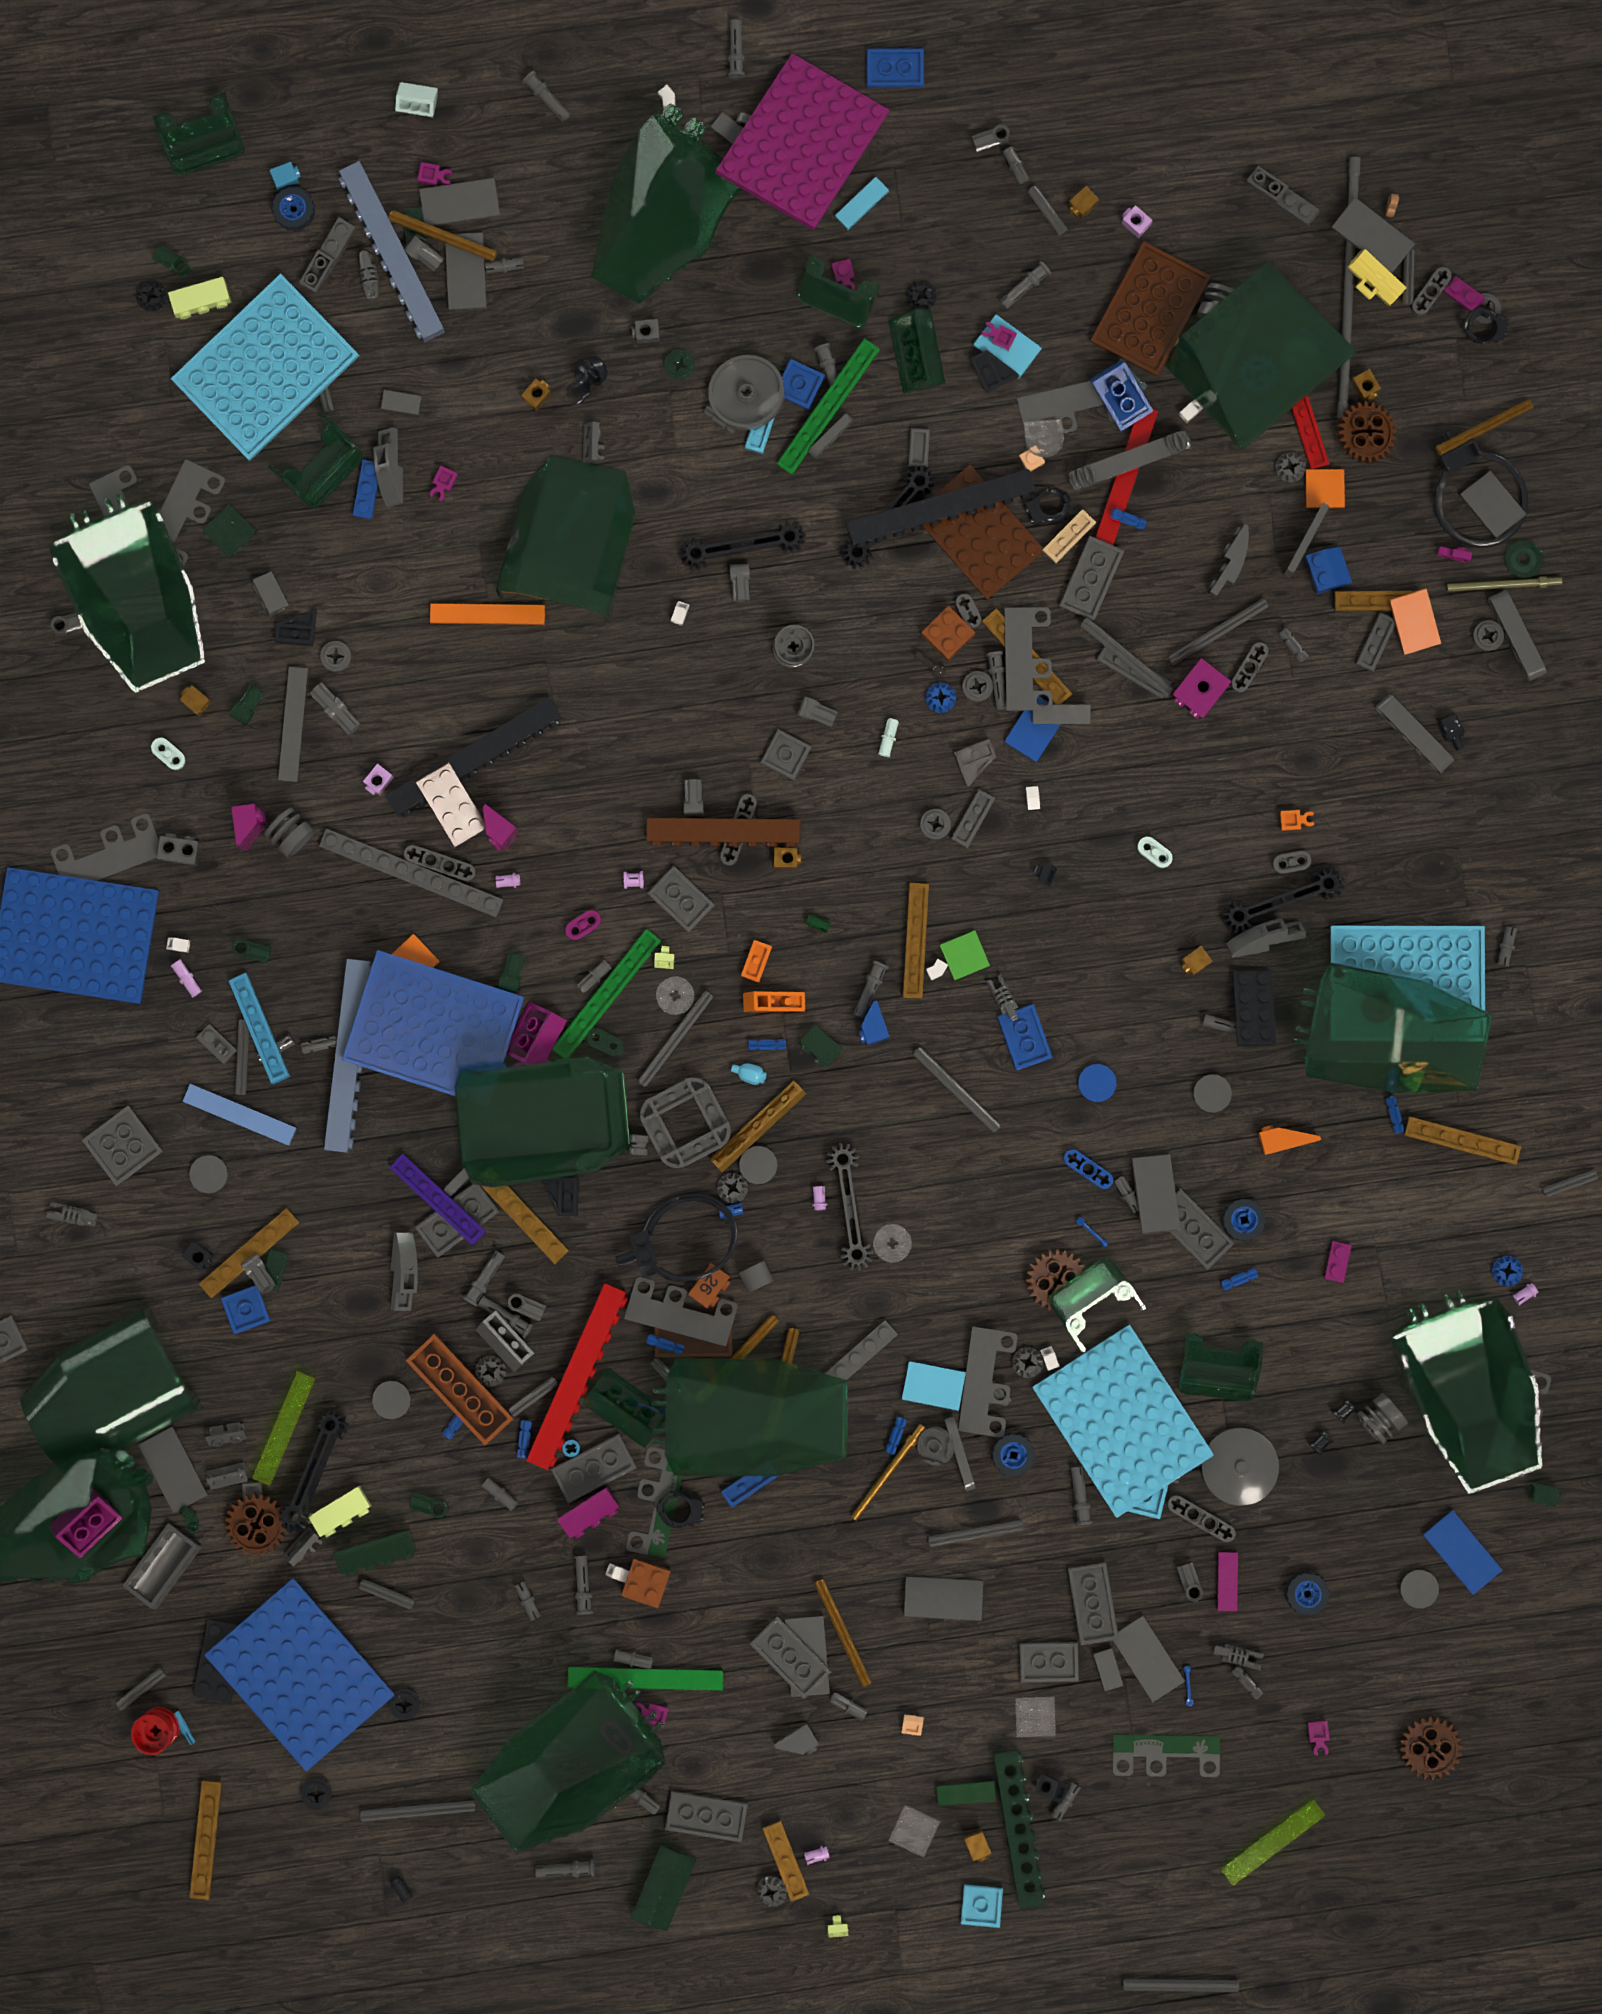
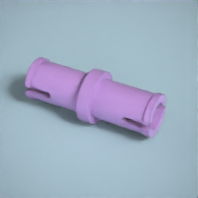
(186, 978)

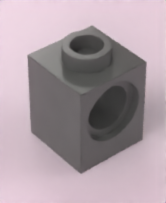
(652, 325)

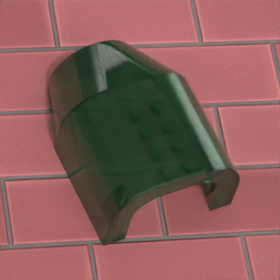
(107, 1392)

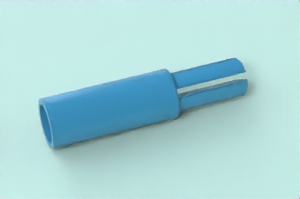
(184, 1728)

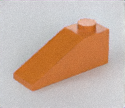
(774, 1001)
(1281, 1139)

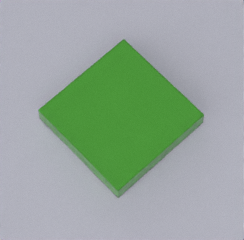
(964, 955)

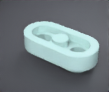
(168, 754)
(1155, 851)

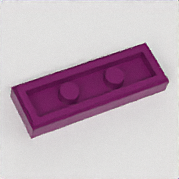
(1227, 1581)

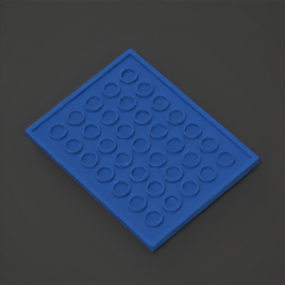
(75, 935)
(429, 1023)
(299, 1674)

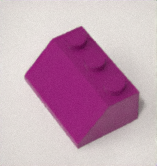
(248, 824)
(499, 830)
(535, 1034)
(589, 1513)
(85, 1526)

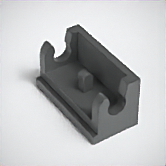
(269, 594)

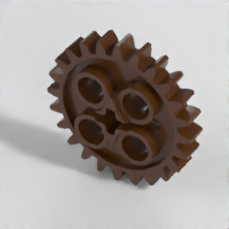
(1364, 414)
(1041, 1271)
(240, 1516)
(1419, 1760)

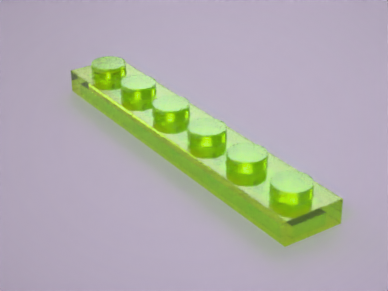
(283, 1428)
(1273, 1842)

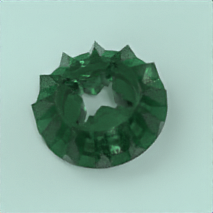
(675, 356)

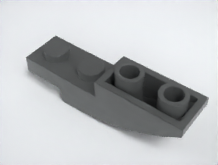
(1282, 197)
(328, 255)
(386, 466)
(1235, 555)
(1261, 936)
(405, 1271)

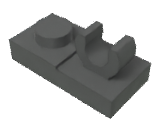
(590, 442)
(216, 1044)
(301, 1545)

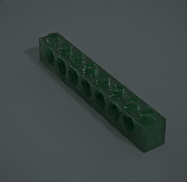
(1025, 1898)

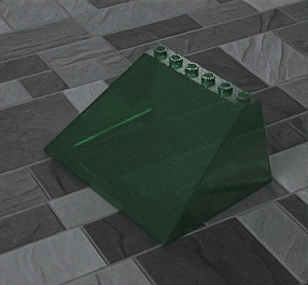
(1257, 354)

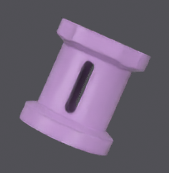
(633, 880)

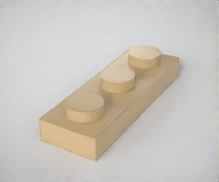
(1069, 536)

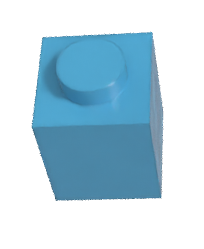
(285, 176)

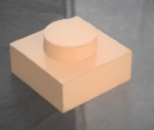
(1031, 461)
(912, 1725)

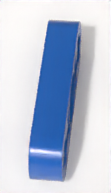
(1087, 1161)

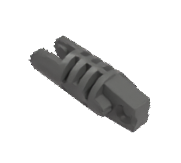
(369, 275)
(1003, 998)
(71, 1215)
(1238, 1656)

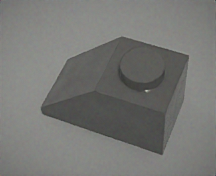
(799, 1741)

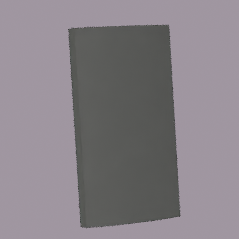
(162, 1566)
(943, 1598)

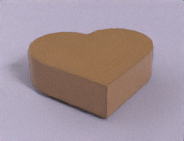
(1391, 205)

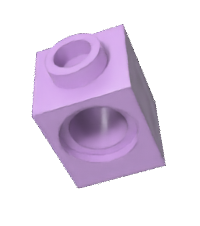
(1140, 228)
(386, 779)

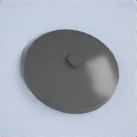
(746, 392)
(1242, 1466)

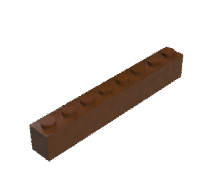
(723, 831)

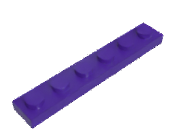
(437, 1199)

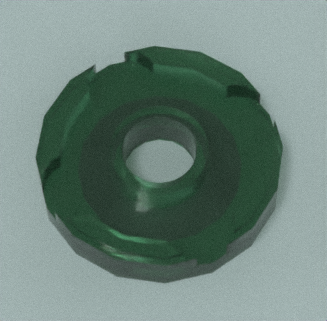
(1523, 548)

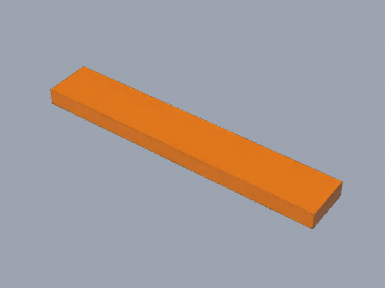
(487, 614)

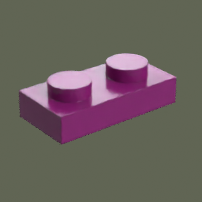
(1464, 294)
(1337, 1262)

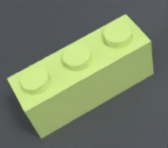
(199, 298)
(340, 1512)

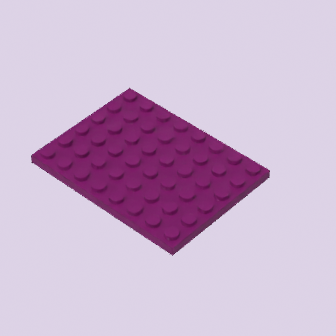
(802, 141)

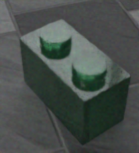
(820, 1046)

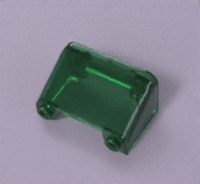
(835, 298)

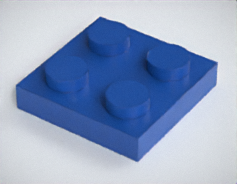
(801, 384)
(245, 1309)

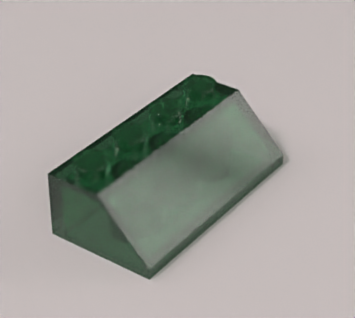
(917, 351)
(618, 1405)
(375, 1552)
(663, 1888)

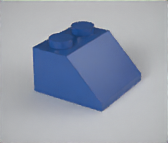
(1327, 570)
(873, 1026)

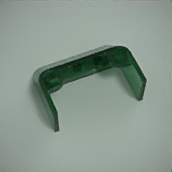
(326, 469)
(1087, 1291)

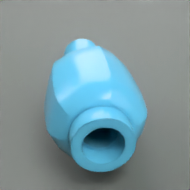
(750, 1073)

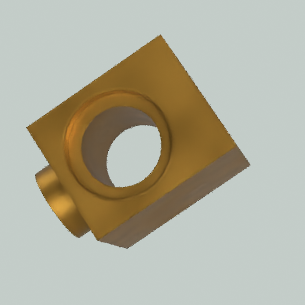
(1083, 202)
(1366, 377)
(534, 402)
(194, 700)
(778, 862)
(1195, 961)
(977, 1846)

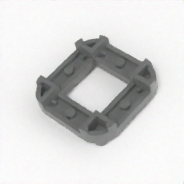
(672, 1097)

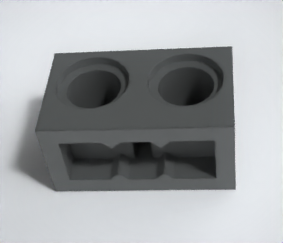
(177, 854)

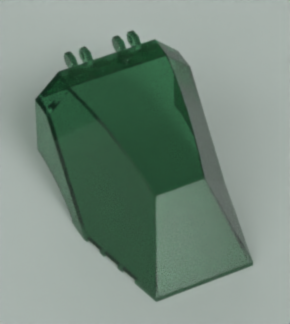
(660, 206)
(131, 592)
(1393, 1033)
(1473, 1389)
(751, 1417)
(30, 1546)
(570, 1764)

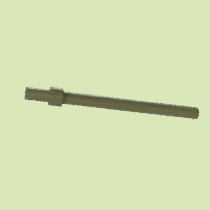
(1541, 582)

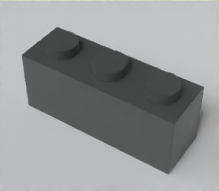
(504, 1341)

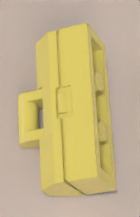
(1372, 272)

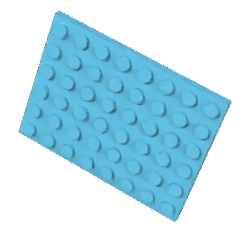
(265, 367)
(1439, 955)
(1123, 1421)

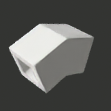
(667, 96)
(1190, 411)
(680, 613)
(1032, 796)
(178, 945)
(937, 970)
(1049, 1358)
(617, 1572)

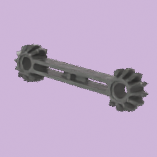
(1129, 460)
(849, 1206)

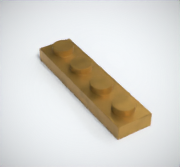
(1365, 600)
(785, 1861)

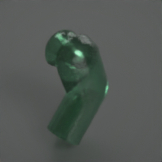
(192, 1519)

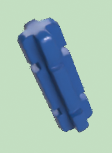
(1128, 518)
(768, 1044)
(1394, 1114)
(1239, 1279)
(665, 1344)
(454, 1425)
(895, 1435)
(524, 1439)

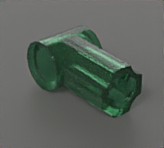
(171, 261)
(244, 710)
(254, 951)
(511, 978)
(427, 1505)

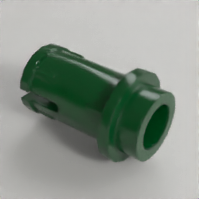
(818, 923)

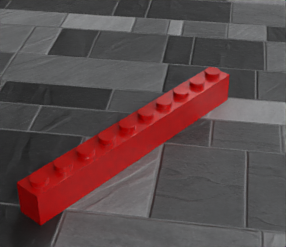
(576, 1376)

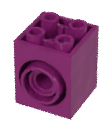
(1198, 701)

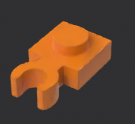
(1292, 820)

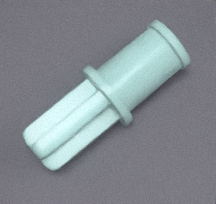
(888, 737)

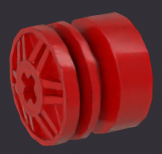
(148, 1737)

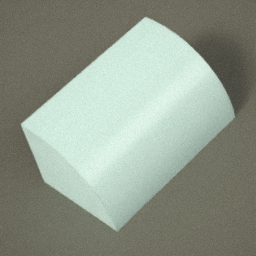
(416, 99)

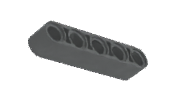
(1517, 635)
(1414, 733)

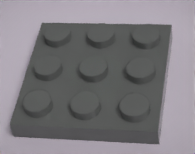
(122, 1146)

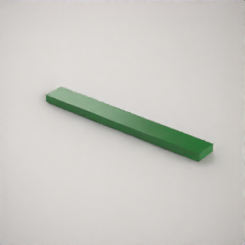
(828, 406)
(606, 994)
(655, 1678)

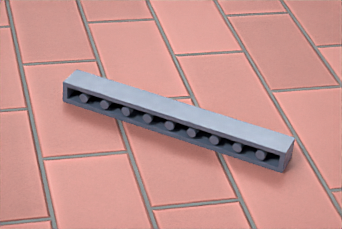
(389, 247)
(345, 1074)

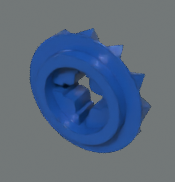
(947, 703)
(1500, 1276)

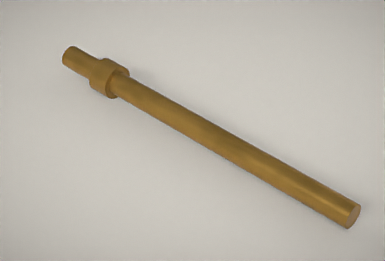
(910, 1441)

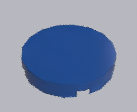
(1097, 1083)

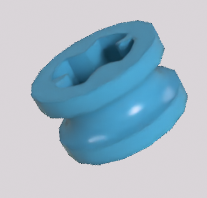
(570, 1442)

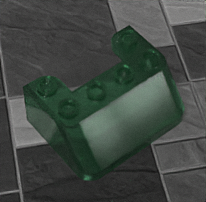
(202, 140)
(1218, 1371)

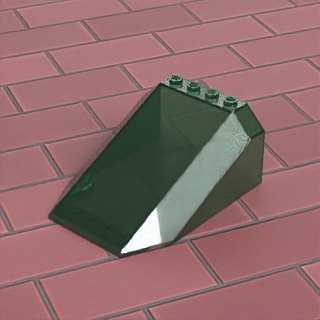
(570, 536)
(540, 1119)

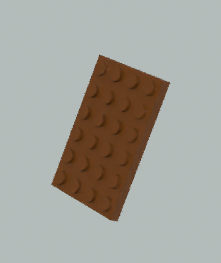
(1150, 309)
(985, 545)

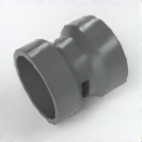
(638, 1145)

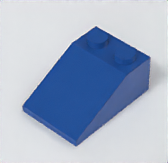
(1121, 395)

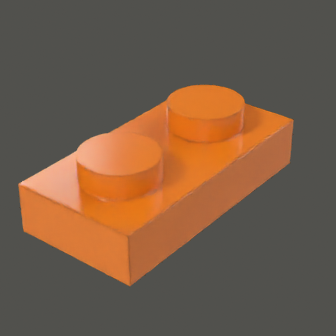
(756, 961)

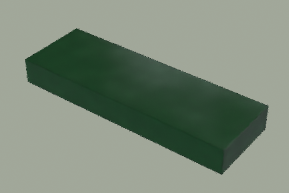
(966, 1793)

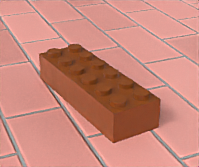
(459, 1389)

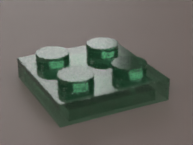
(229, 531)

